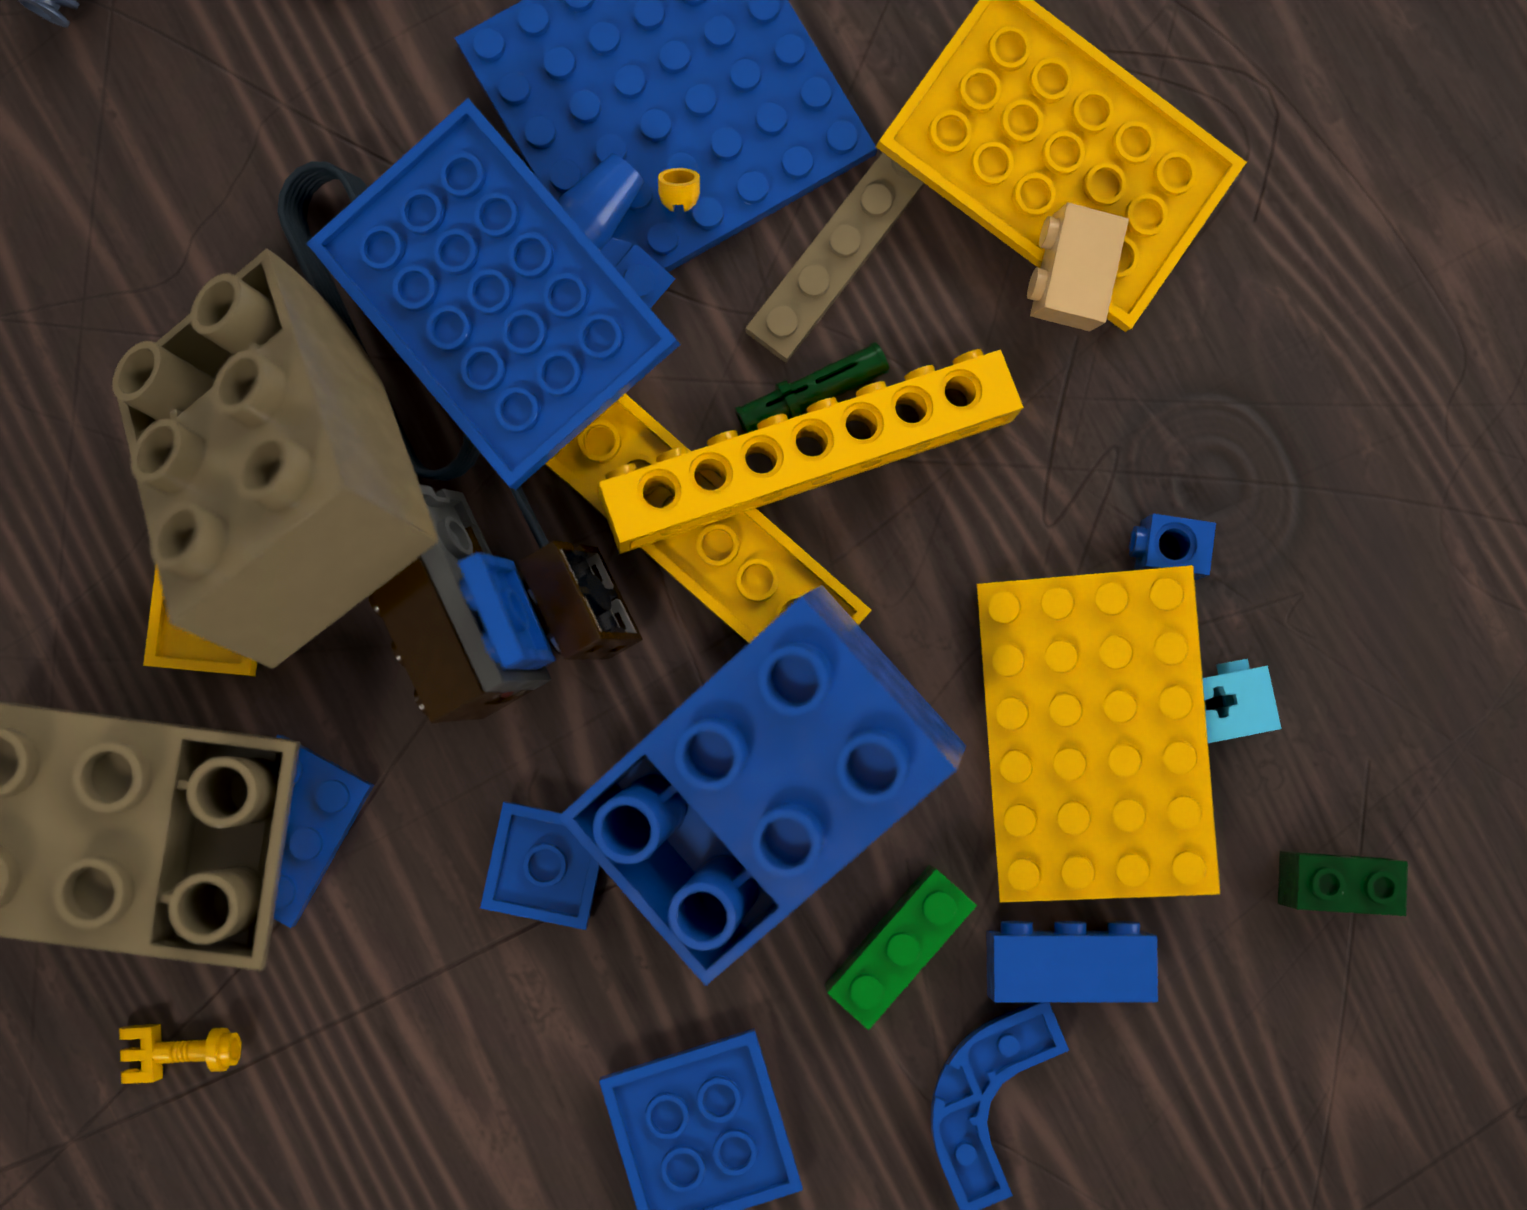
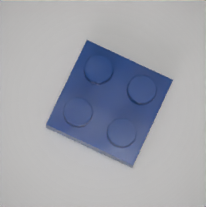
(510, 620)
(539, 869)

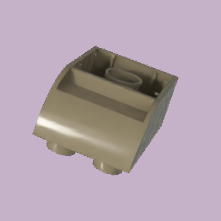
(267, 464)
(141, 834)

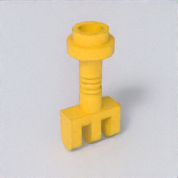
(218, 1050)

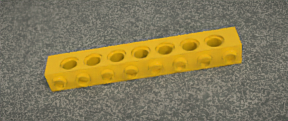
(980, 377)

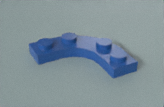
(966, 1091)

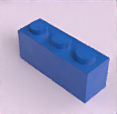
(1072, 963)

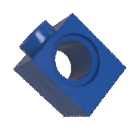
(1193, 536)

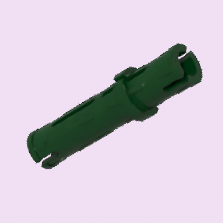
(822, 384)

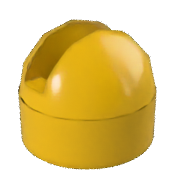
(679, 187)

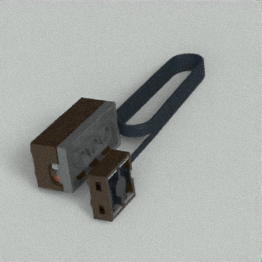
(423, 603)

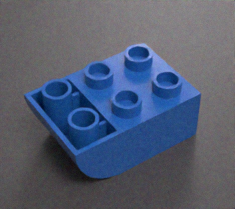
(764, 784)

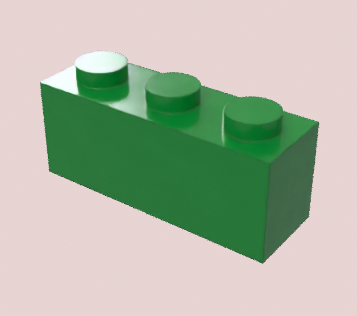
(899, 946)

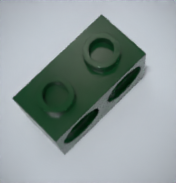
(1342, 883)

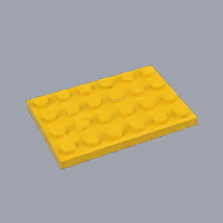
(1041, 118)
(1098, 736)

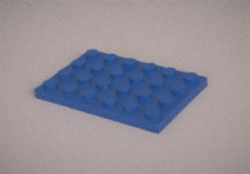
(492, 294)

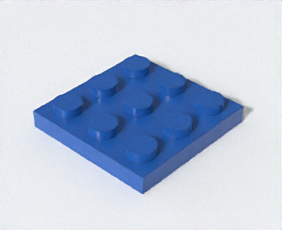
(702, 1128)

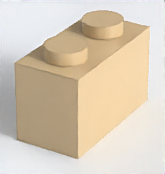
(1077, 266)

